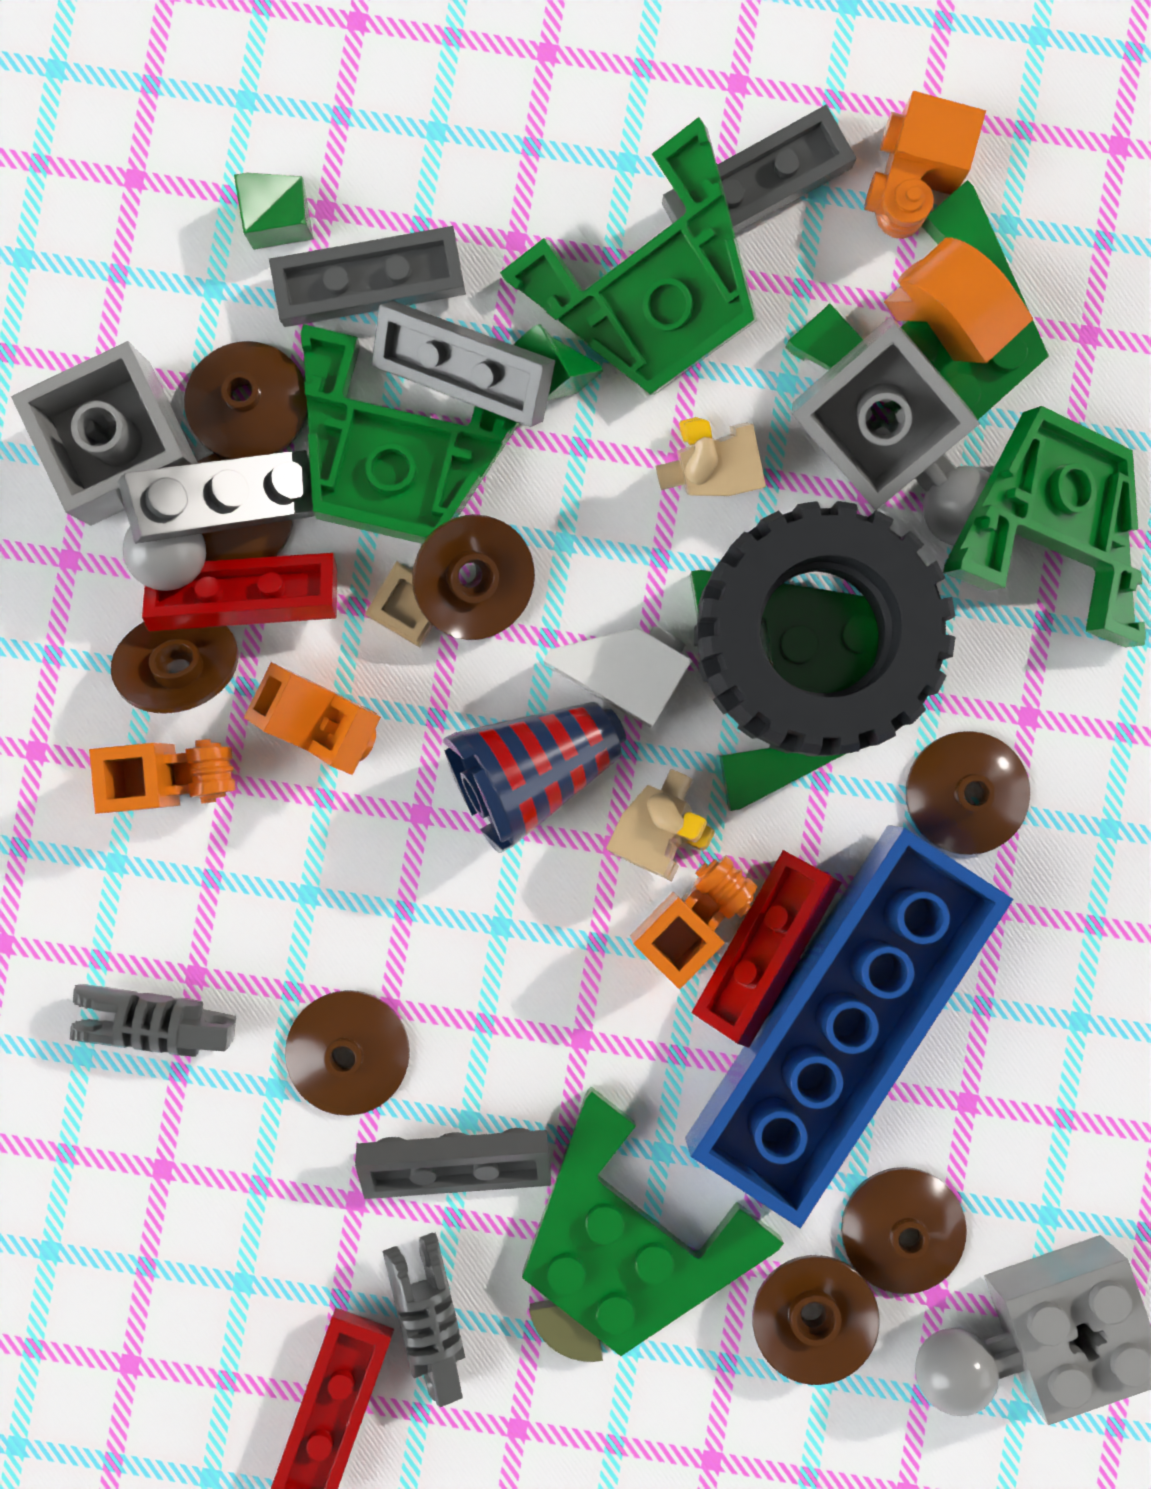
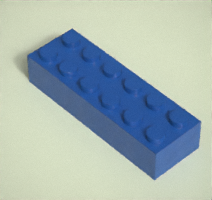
(846, 1024)

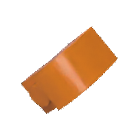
(961, 300)
(313, 718)

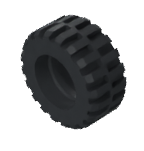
(891, 579)

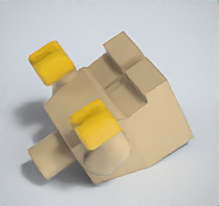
(714, 465)
(658, 825)

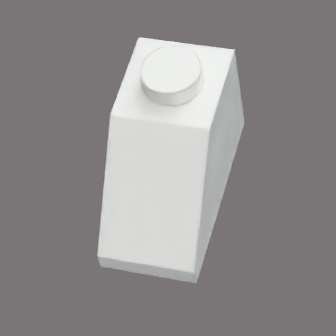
(625, 669)

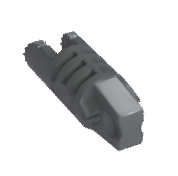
(151, 1022)
(428, 1320)

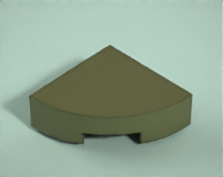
(564, 1333)

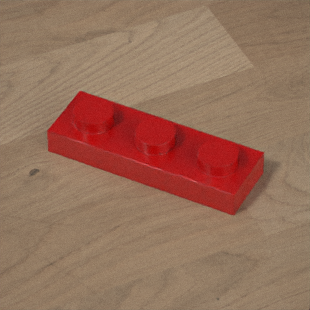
(248, 593)
(766, 948)
(333, 1403)

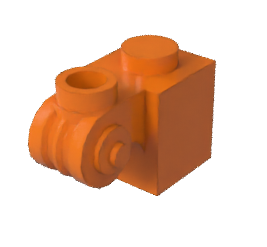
(928, 151)
(157, 776)
(682, 930)

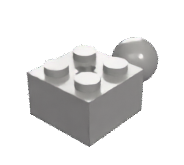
(69, 429)
(889, 456)
(1068, 1331)

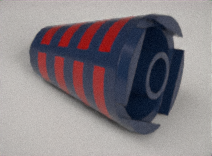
(531, 766)

